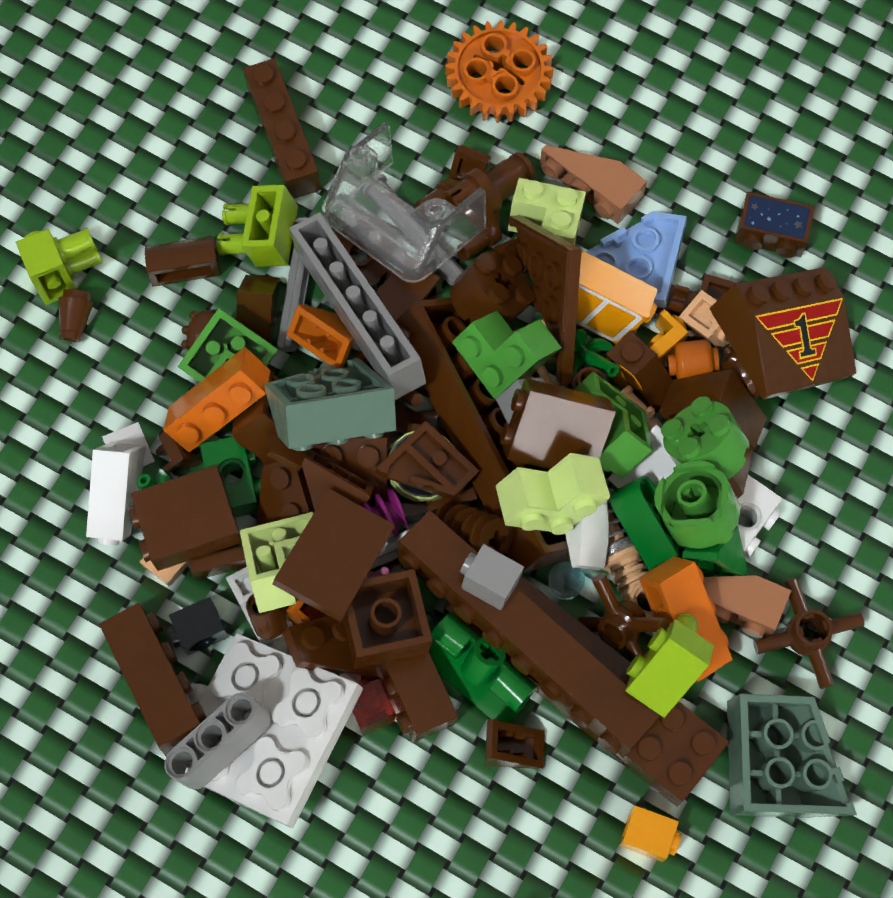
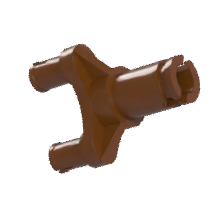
(498, 186)

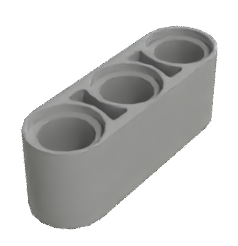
(199, 743)

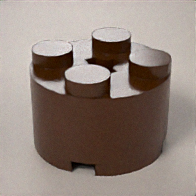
(490, 286)

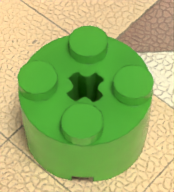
(707, 434)
(697, 505)

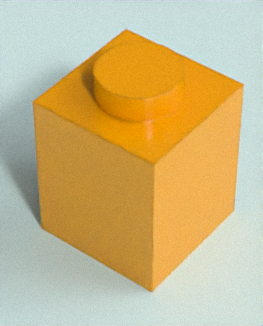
(650, 834)

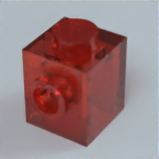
(372, 707)

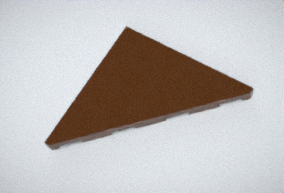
(555, 277)

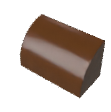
(182, 261)

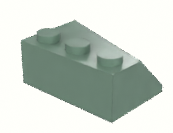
(331, 406)
(782, 759)

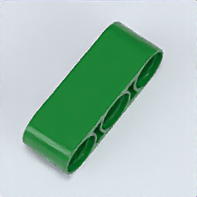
(642, 522)

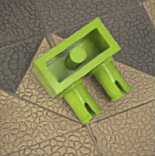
(266, 228)
(55, 261)
(670, 666)

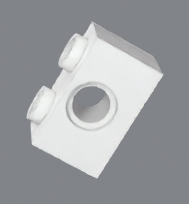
(760, 506)

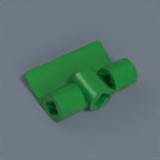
(479, 670)

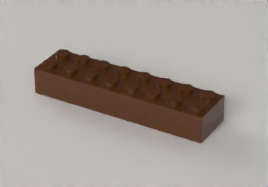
(473, 421)
(673, 750)

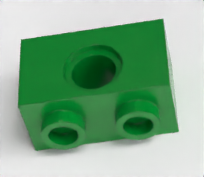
(229, 458)

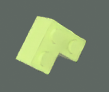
(549, 206)
(553, 498)
(265, 552)

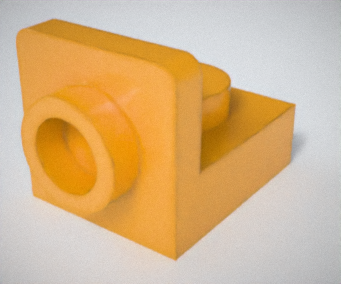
(671, 332)

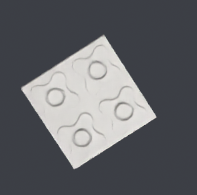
(305, 723)

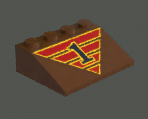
(788, 331)

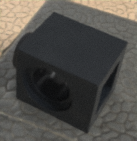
(196, 627)

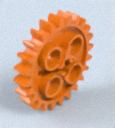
(499, 71)

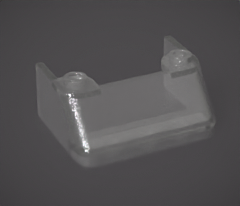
(386, 227)

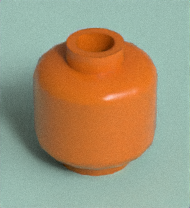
(693, 359)

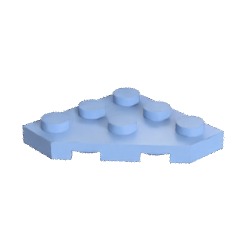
(646, 250)

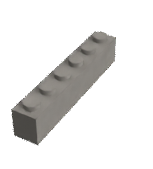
(357, 305)

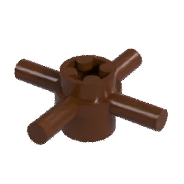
(813, 620)

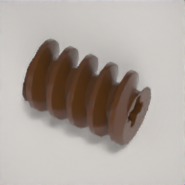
(476, 526)

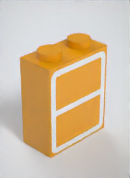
(612, 300)

